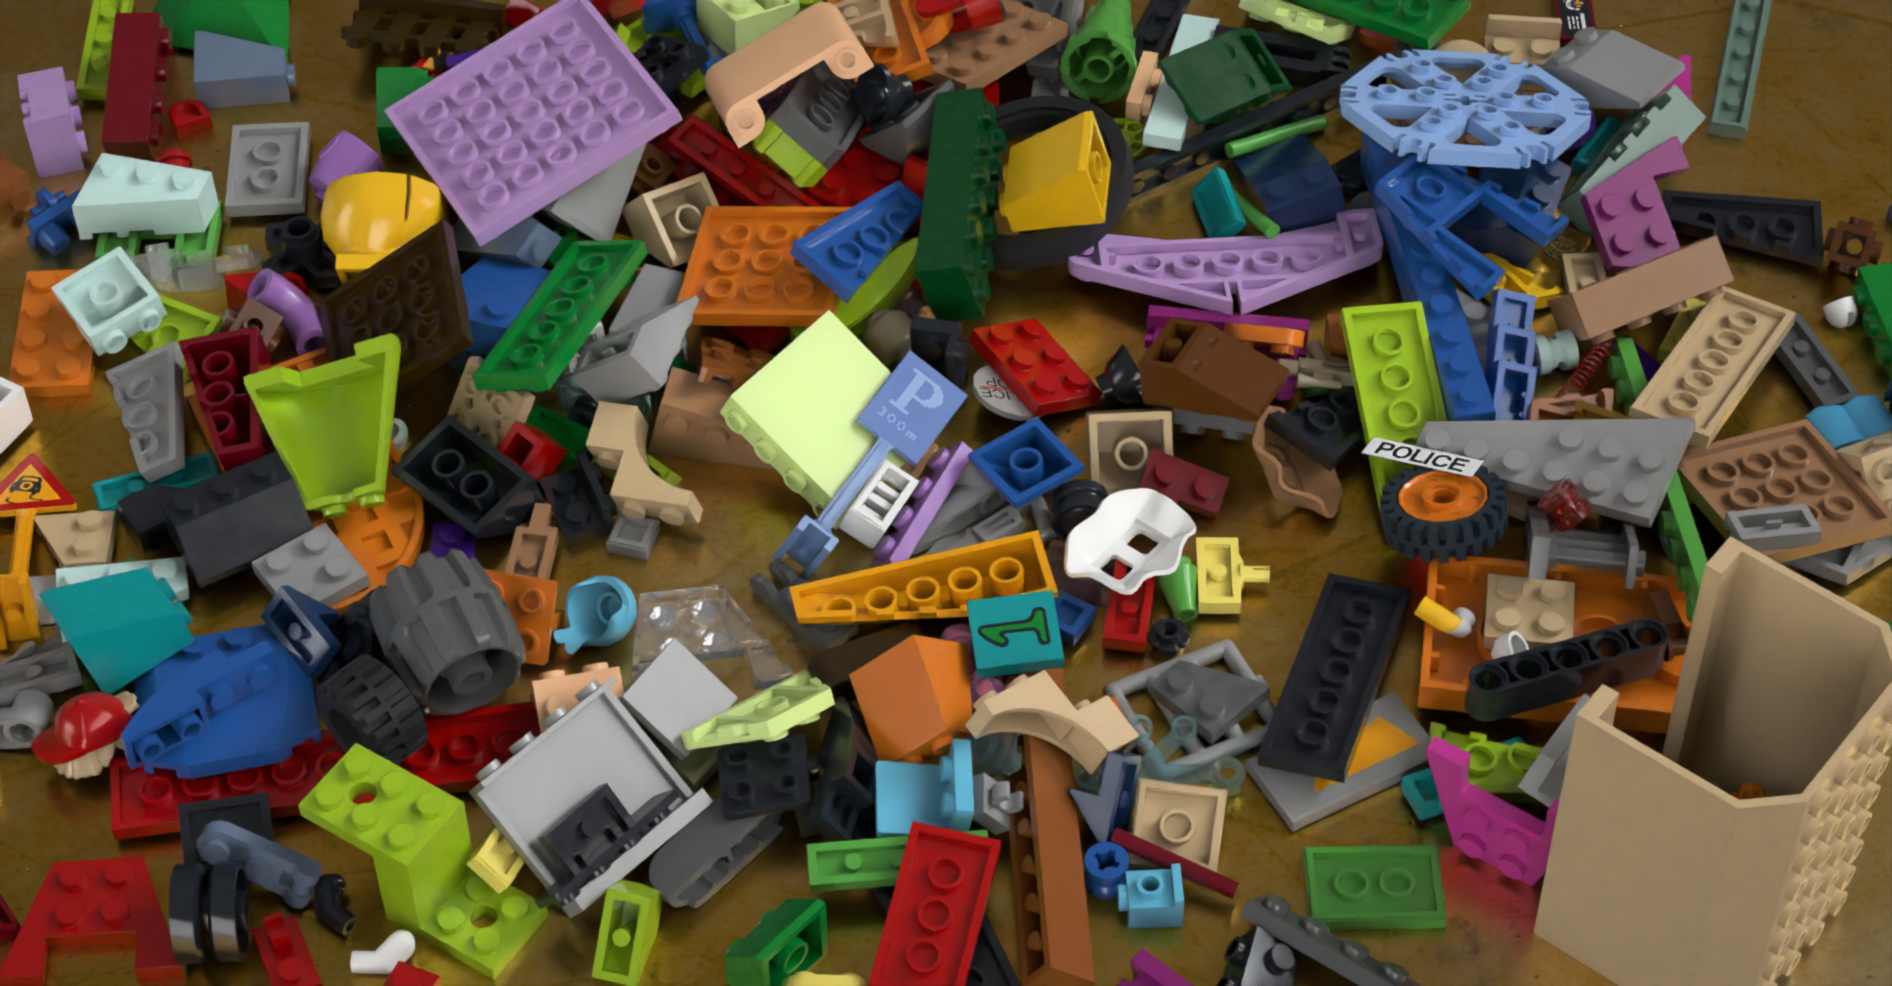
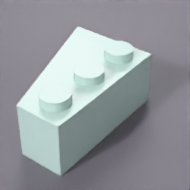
(144, 195)

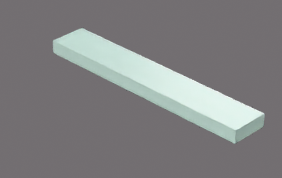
(1167, 117)

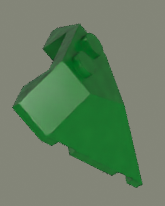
(248, 20)

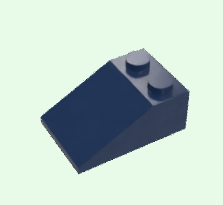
(1291, 183)

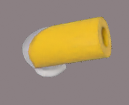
(1455, 624)

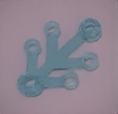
(1154, 769)

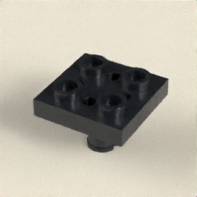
(670, 63)

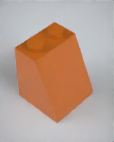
(915, 698)

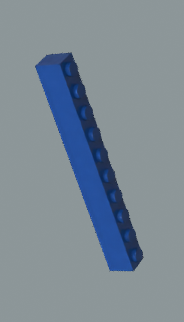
(1429, 281)

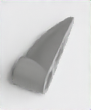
(964, 507)
(24, 719)

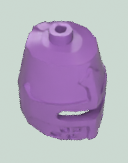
(342, 157)

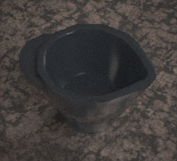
(882, 94)
(1121, 380)

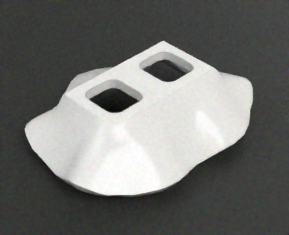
(1114, 524)

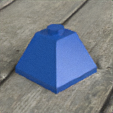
(1026, 462)

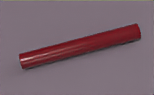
(1164, 859)

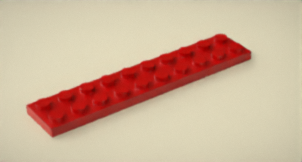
(450, 760)

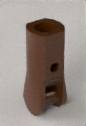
(1660, 607)

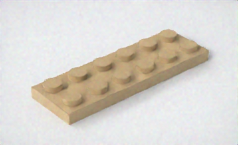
(1715, 363)

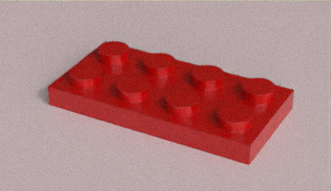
(936, 908)

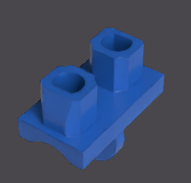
(51, 219)

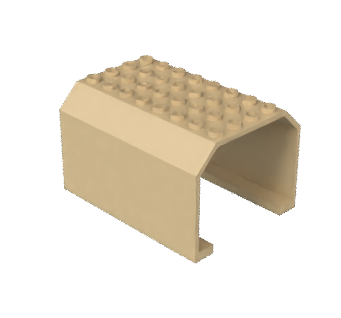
(1677, 877)

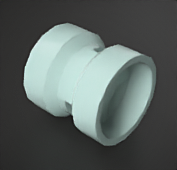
(1555, 351)

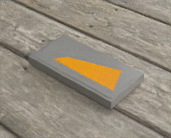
(1388, 750)

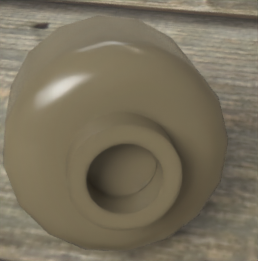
(888, 336)

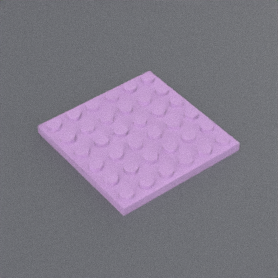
(532, 117)

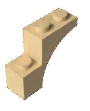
(619, 444)
(1043, 711)

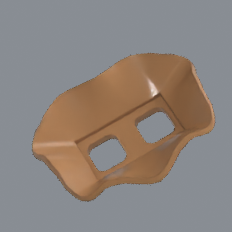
(1310, 483)

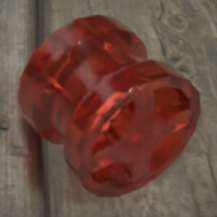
(1564, 505)

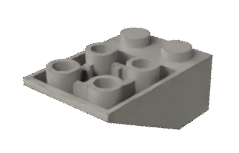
(635, 355)

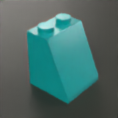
(120, 624)

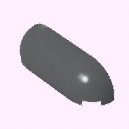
(709, 854)

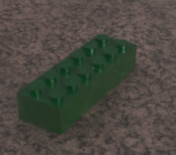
(960, 205)

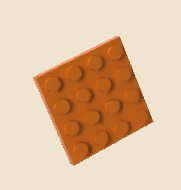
(746, 268)

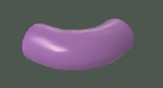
(300, 313)

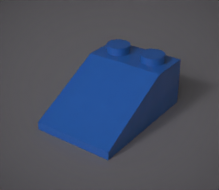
(495, 297)

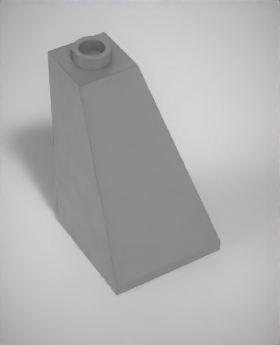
(598, 202)

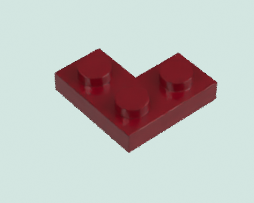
(1184, 483)

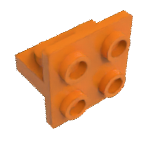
(533, 610)

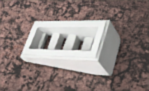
(865, 523)

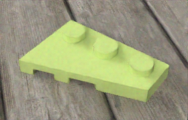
(1299, 19)

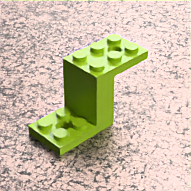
(421, 859)

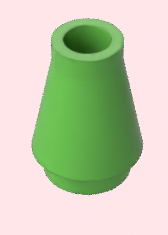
(1181, 590)

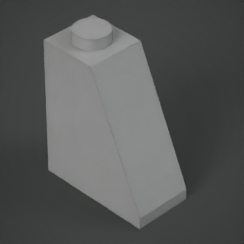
(651, 291)

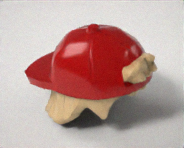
(85, 733)

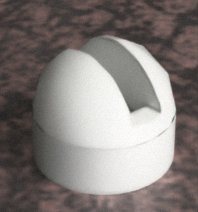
(1841, 312)
(1508, 644)

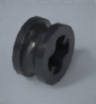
(583, 410)

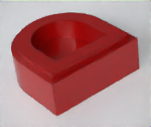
(189, 118)

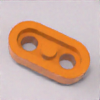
(1281, 340)

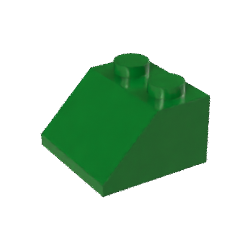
(781, 944)

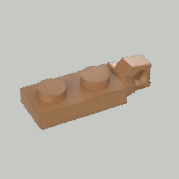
(534, 545)

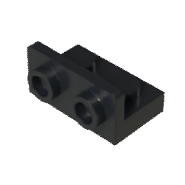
(941, 347)
(579, 502)

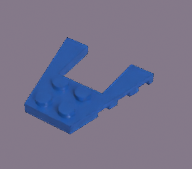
(1436, 196)

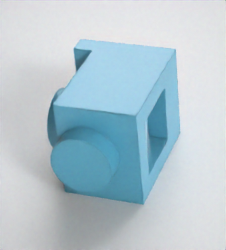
(1152, 898)

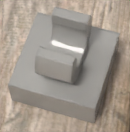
(995, 803)

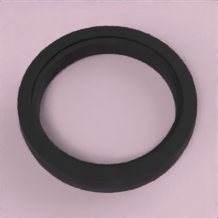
(1059, 243)

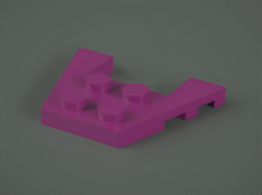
(1629, 211)

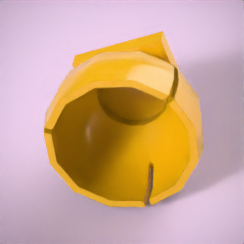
(366, 217)

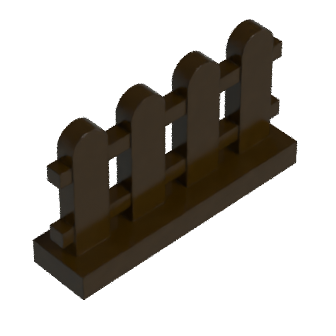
(437, 20)

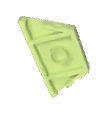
(764, 715)

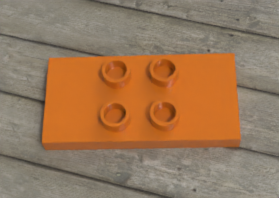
(1598, 604)

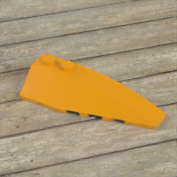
(928, 584)

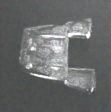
(708, 626)

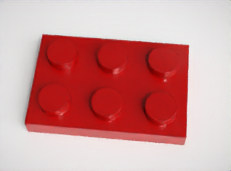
(1035, 367)

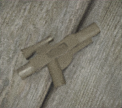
(1319, 370)

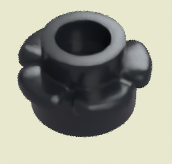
(1168, 645)

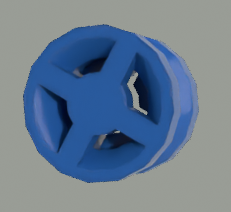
(1104, 882)

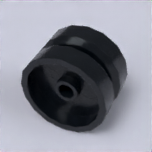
(209, 912)

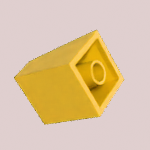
(1057, 177)

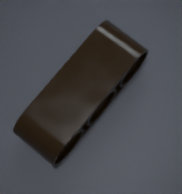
(836, 663)

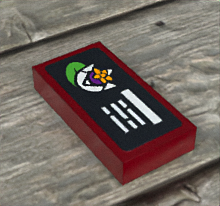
(1574, 17)

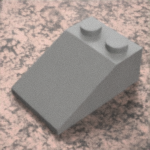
(1612, 69)

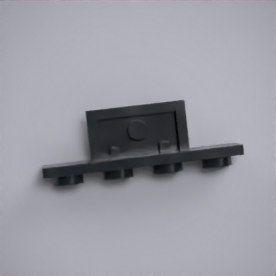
(592, 835)

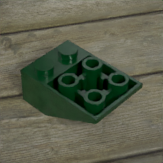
(1225, 77)

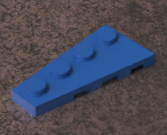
(858, 240)

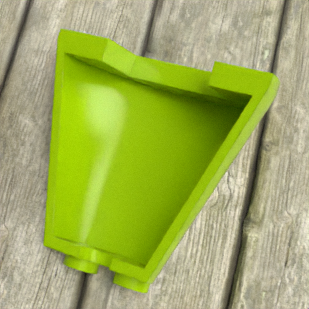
(334, 424)

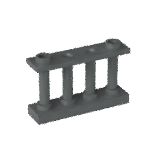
(1581, 546)

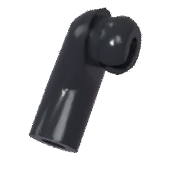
(327, 904)

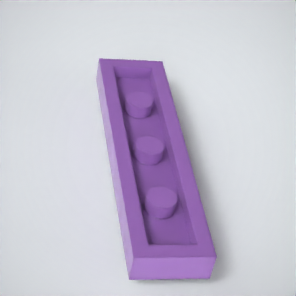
(926, 500)

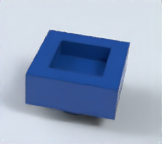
(1073, 616)

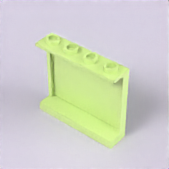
(805, 410)

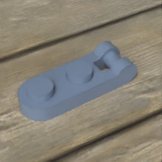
(262, 860)

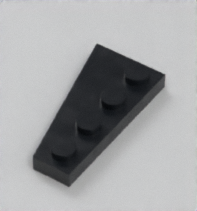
(1755, 223)

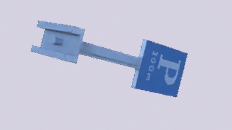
(904, 419)

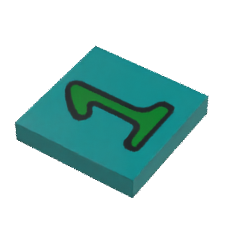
(1015, 634)

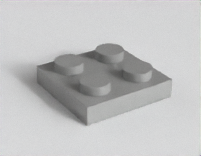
(314, 566)

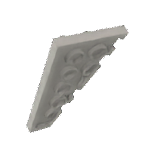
(1612, 462)

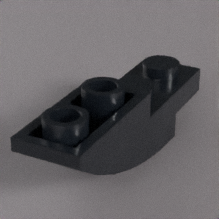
(847, 774)

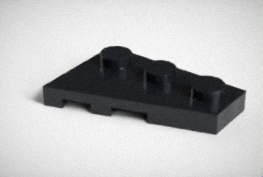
(1322, 429)

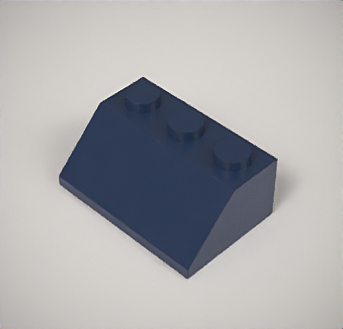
(1493, 234)

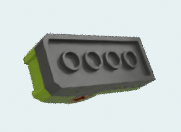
(809, 126)

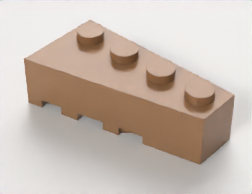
(1643, 291)
(693, 427)

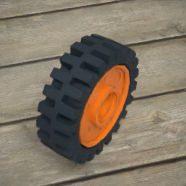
(1443, 513)

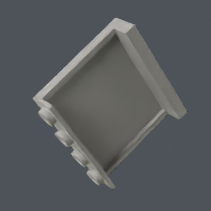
(563, 765)

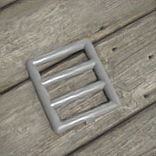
(1236, 741)

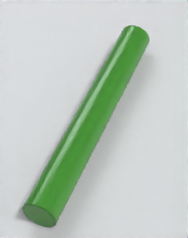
(1275, 135)
(1257, 217)

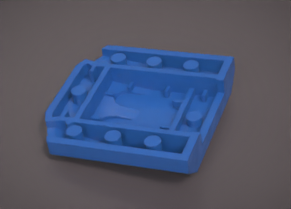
(249, 731)

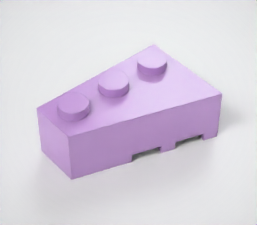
(52, 122)

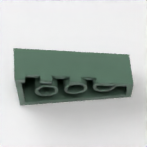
(1642, 131)

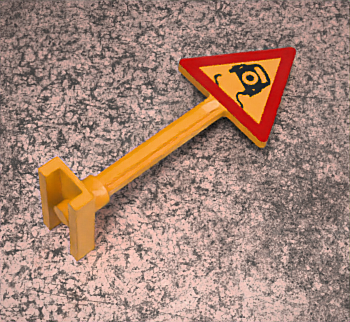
(24, 494)

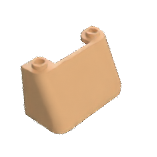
(775, 59)

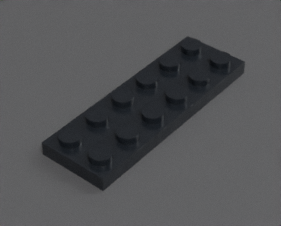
(1335, 678)

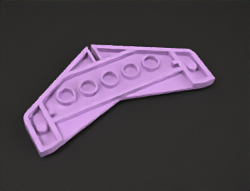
(1252, 267)

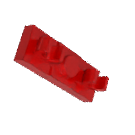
(285, 952)

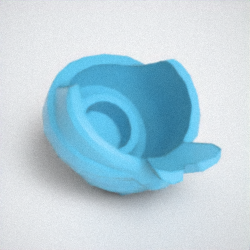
(597, 613)

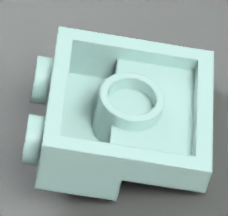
(110, 302)

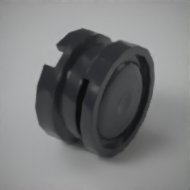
(1074, 503)

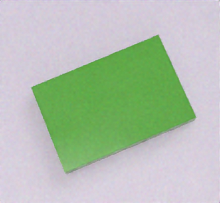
(1375, 886)

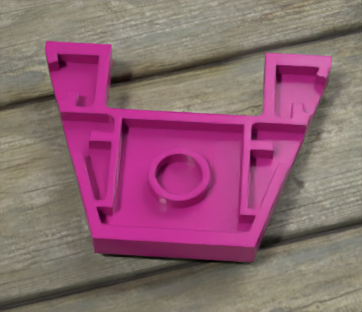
(1486, 824)

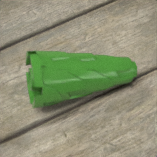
(1101, 53)

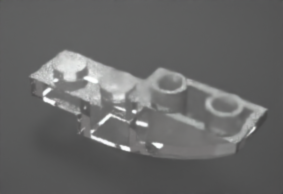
(167, 271)

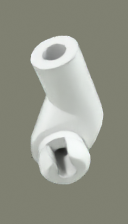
(395, 948)

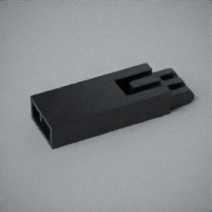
(1300, 58)

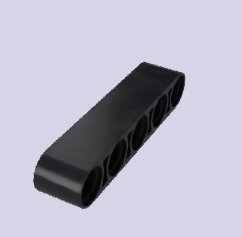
(1565, 669)

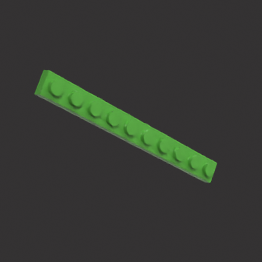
(1675, 516)

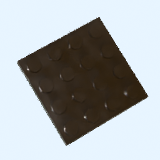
(408, 294)

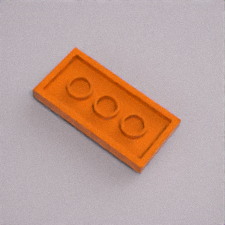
(48, 348)

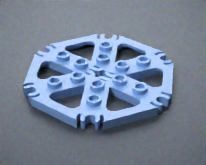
(1480, 106)

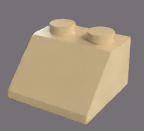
(670, 218)
(1121, 444)

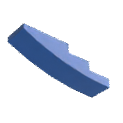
(1511, 353)

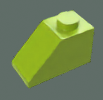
(627, 932)

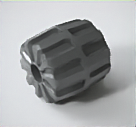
(447, 633)

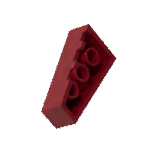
(137, 85)
(217, 372)

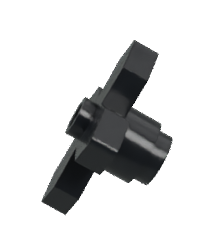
(302, 250)

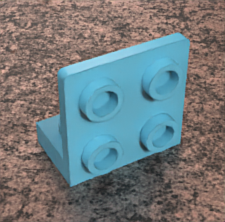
(925, 793)

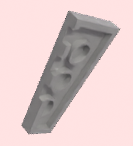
(153, 409)

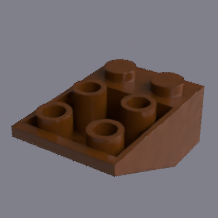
(1208, 372)

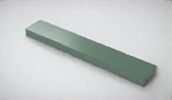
(1739, 68)

